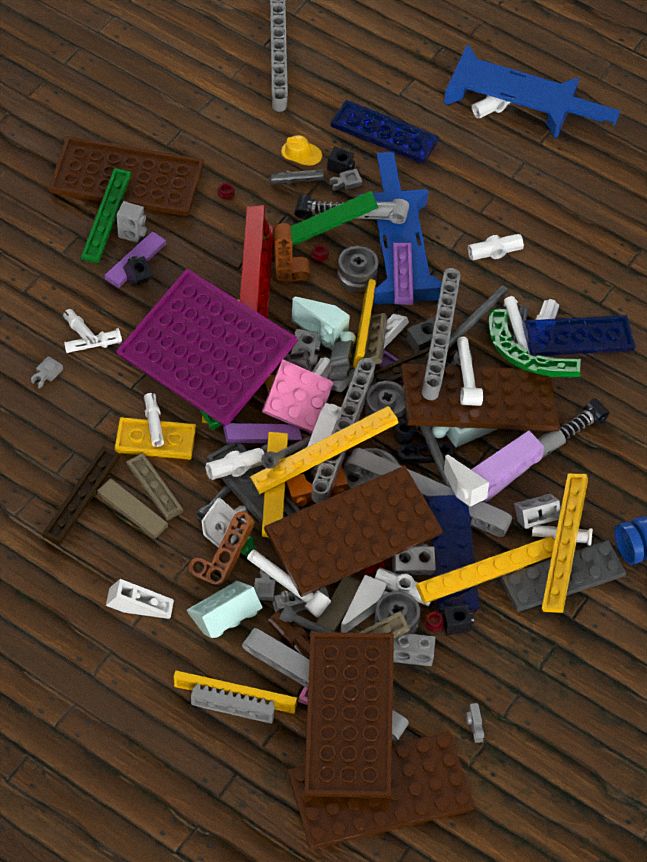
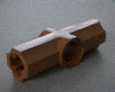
(291, 635)

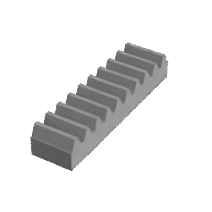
(233, 705)

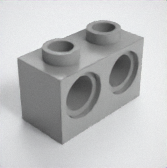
(131, 222)
(308, 342)
(537, 510)
(414, 565)
(414, 649)

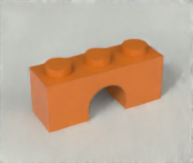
(300, 490)

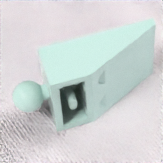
(323, 318)
(459, 435)

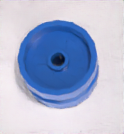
(632, 540)

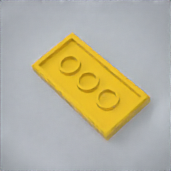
(135, 439)

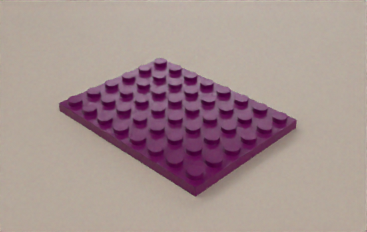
(207, 347)

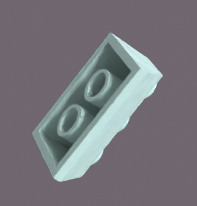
(225, 609)

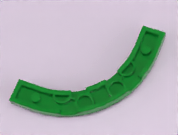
(519, 356)

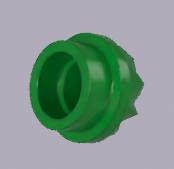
(249, 546)

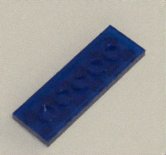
(384, 131)
(578, 335)
(453, 547)

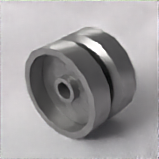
(356, 267)
(383, 395)
(395, 602)

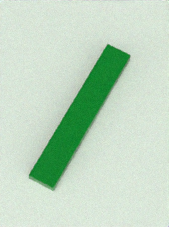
(106, 215)
(333, 217)

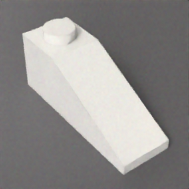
(325, 423)
(465, 483)
(138, 600)
(364, 602)

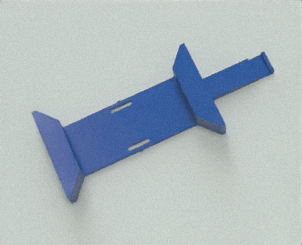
(526, 90)
(424, 285)

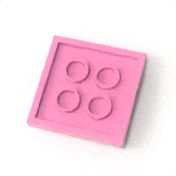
(297, 396)

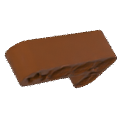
(288, 267)
(225, 547)

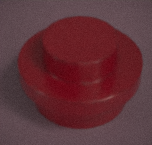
(226, 191)
(320, 253)
(434, 621)

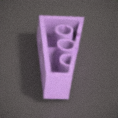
(509, 463)

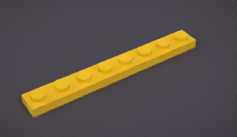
(324, 449)
(565, 543)
(485, 570)

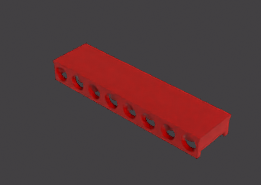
(257, 261)

